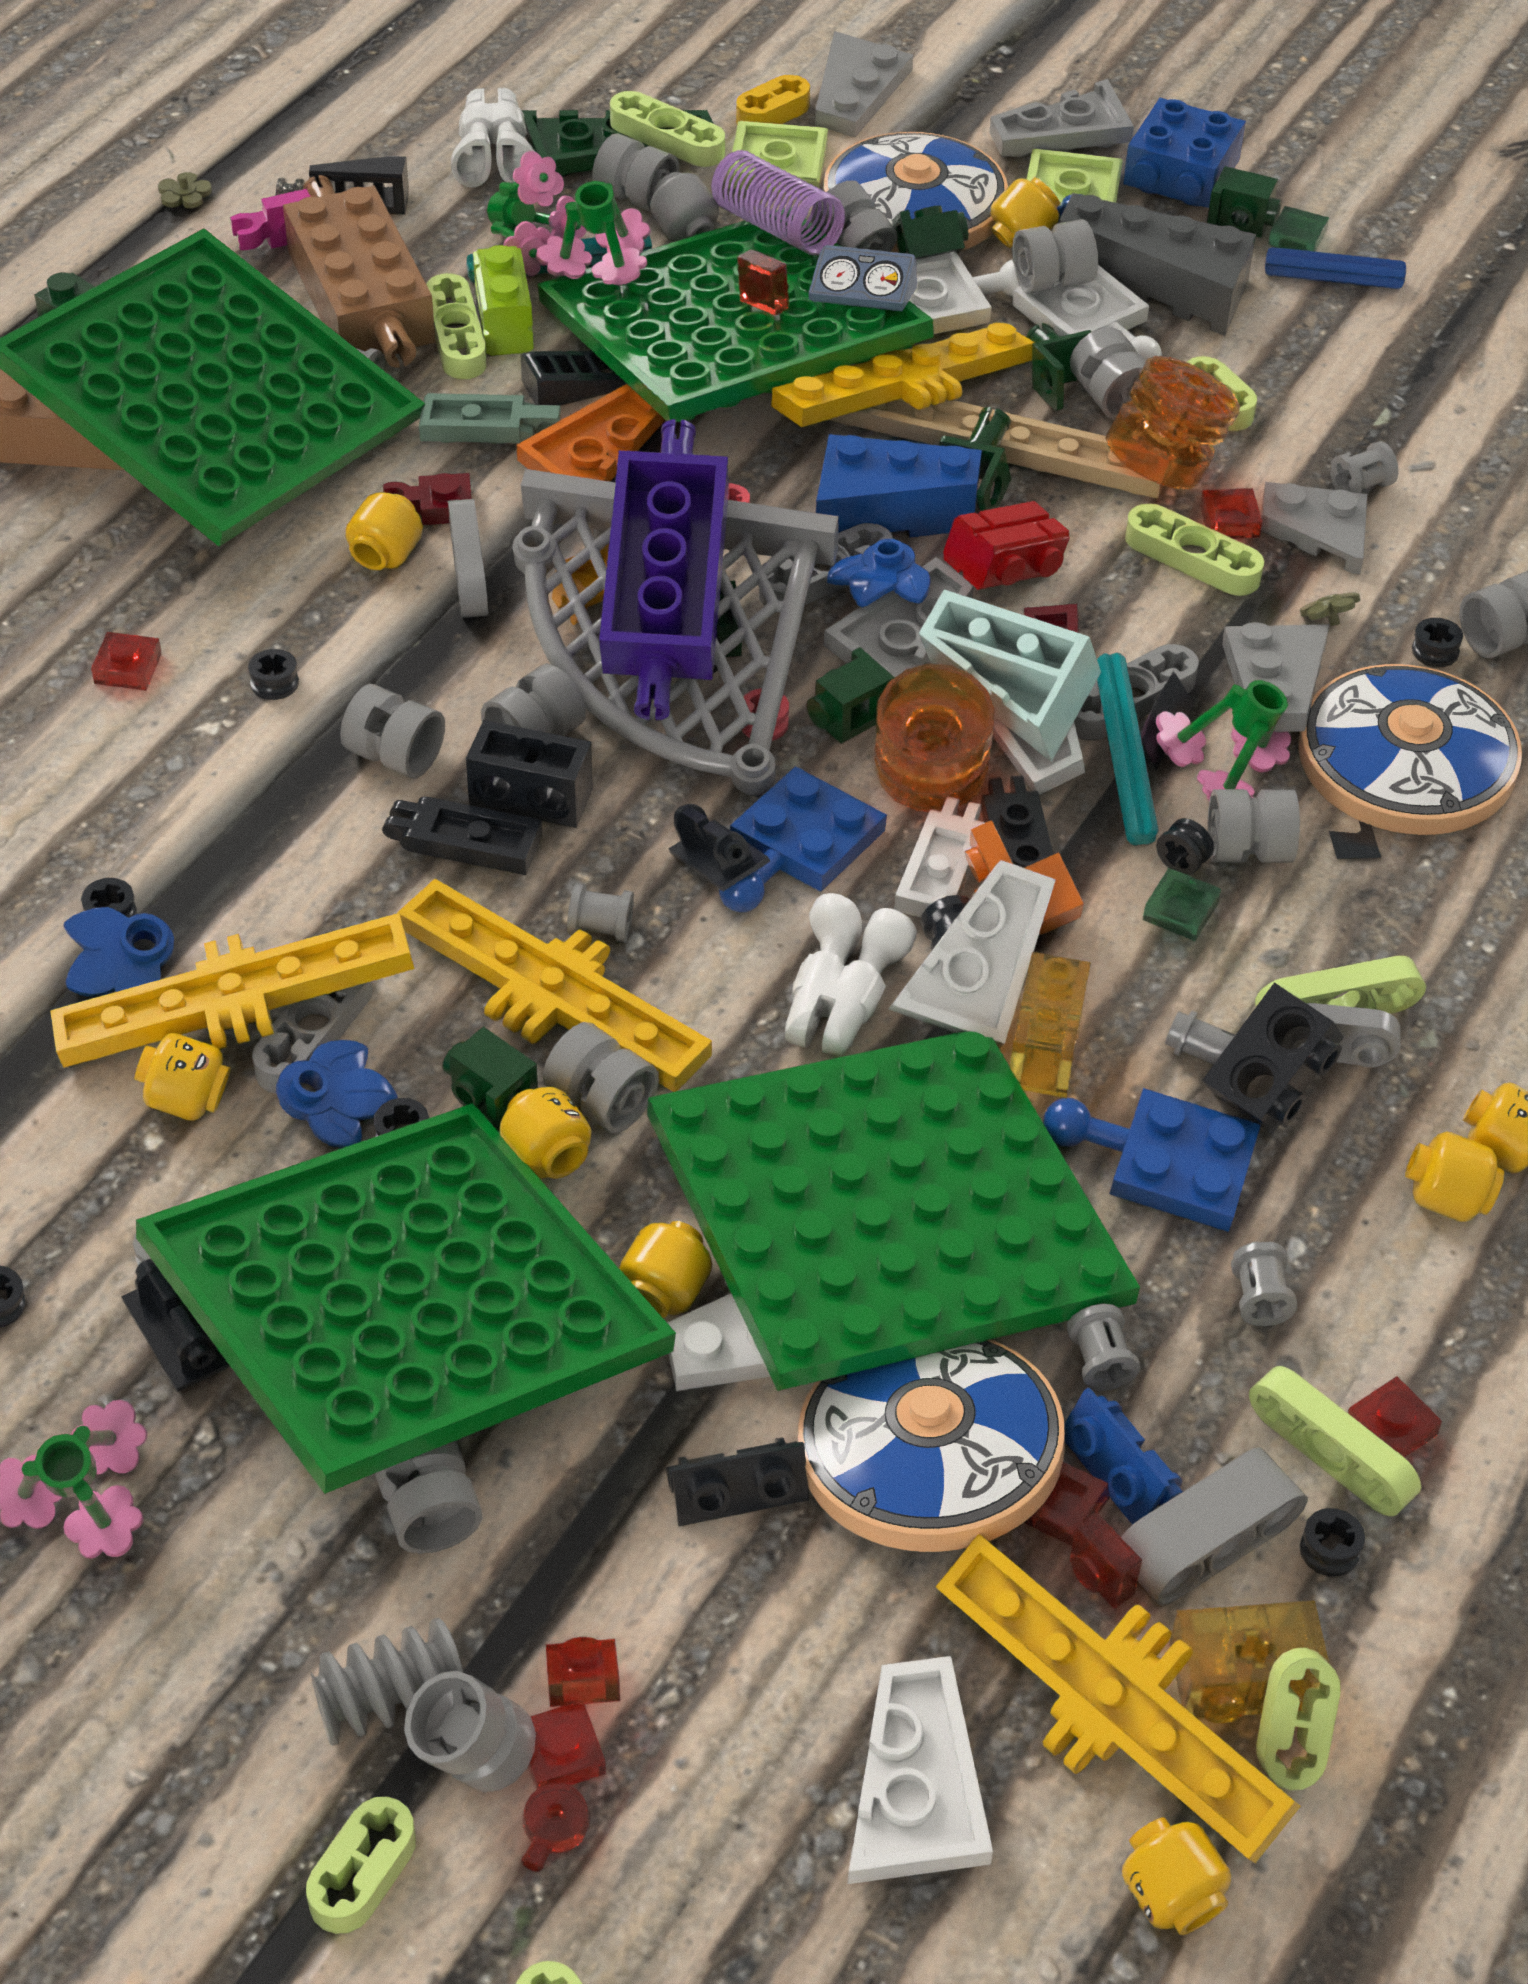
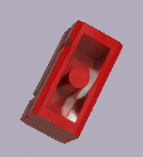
(1006, 545)

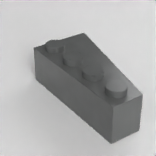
(1170, 257)

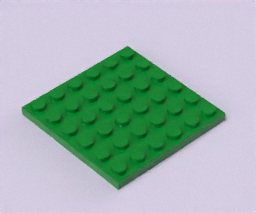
(697, 347)
(208, 384)
(887, 1206)
(401, 1294)

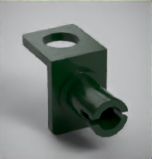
(1052, 362)
(994, 465)

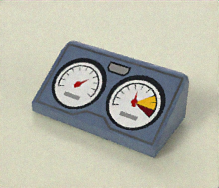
(864, 278)

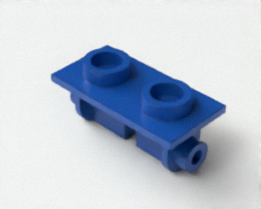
(1112, 1452)

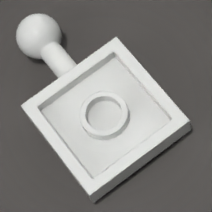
(954, 296)
(1089, 307)

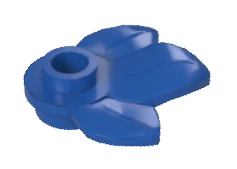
(882, 569)
(109, 955)
(342, 1095)

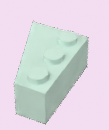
(1029, 667)

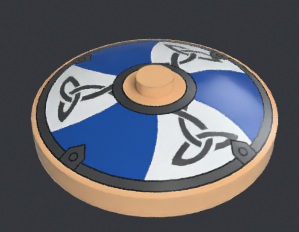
(921, 172)
(1410, 749)
(934, 1447)

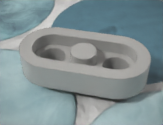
(1369, 1034)

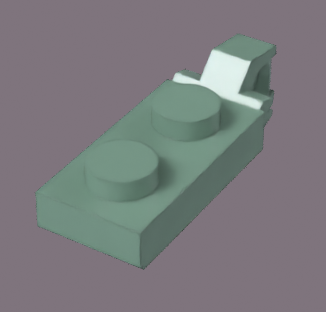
(483, 418)

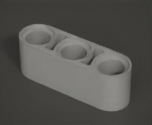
(1213, 1524)

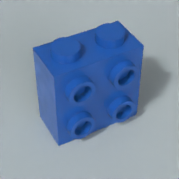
(1182, 151)

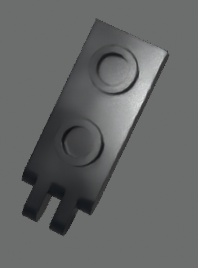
(1018, 820)
(465, 833)

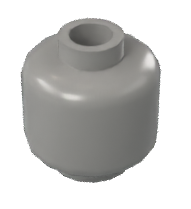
(683, 206)

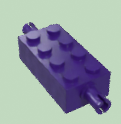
(664, 567)

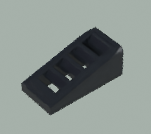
(373, 170)
(566, 376)

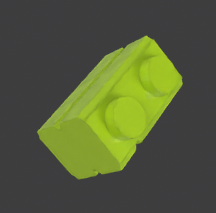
(503, 300)

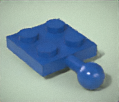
(805, 832)
(1171, 1156)

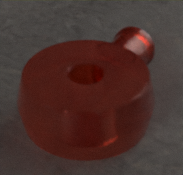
(553, 1835)

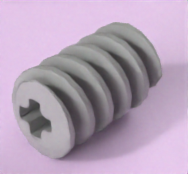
(382, 1681)

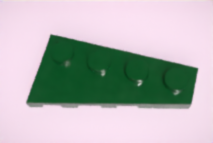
(574, 140)

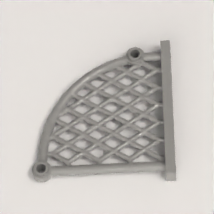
(749, 531)

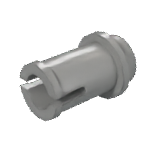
(1197, 1037)

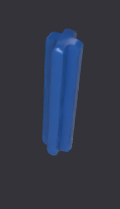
(1335, 268)

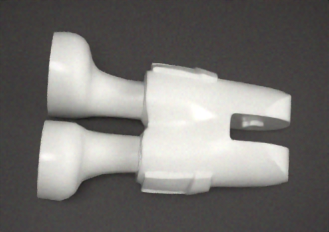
(482, 126)
(839, 991)

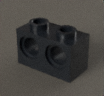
(529, 773)
(1259, 1052)

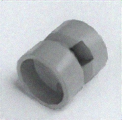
(632, 168)
(864, 224)
(1062, 255)
(1107, 368)
(1496, 617)
(540, 702)
(389, 729)
(1254, 825)
(601, 1077)
(431, 1500)
(470, 1731)

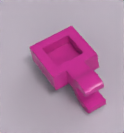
(265, 224)

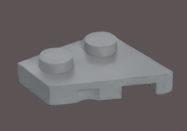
(1317, 520)

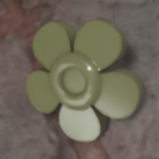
(184, 190)
(1330, 606)

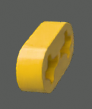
(774, 101)

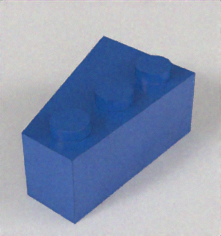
(897, 484)

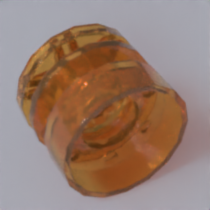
(1172, 422)
(940, 713)

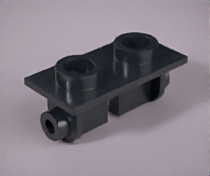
(713, 849)
(171, 1329)
(738, 1483)

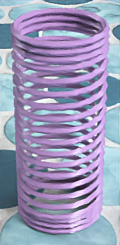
(757, 190)

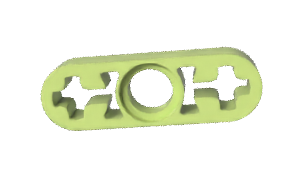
(689, 140)
(452, 339)
(1163, 532)
(1378, 984)
(1335, 1441)

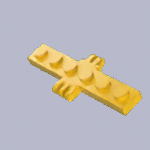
(915, 375)
(551, 982)
(231, 990)
(1118, 1697)

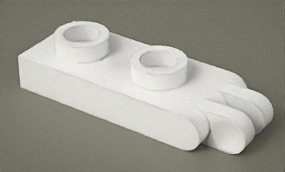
(939, 859)

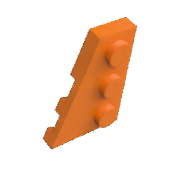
(591, 438)

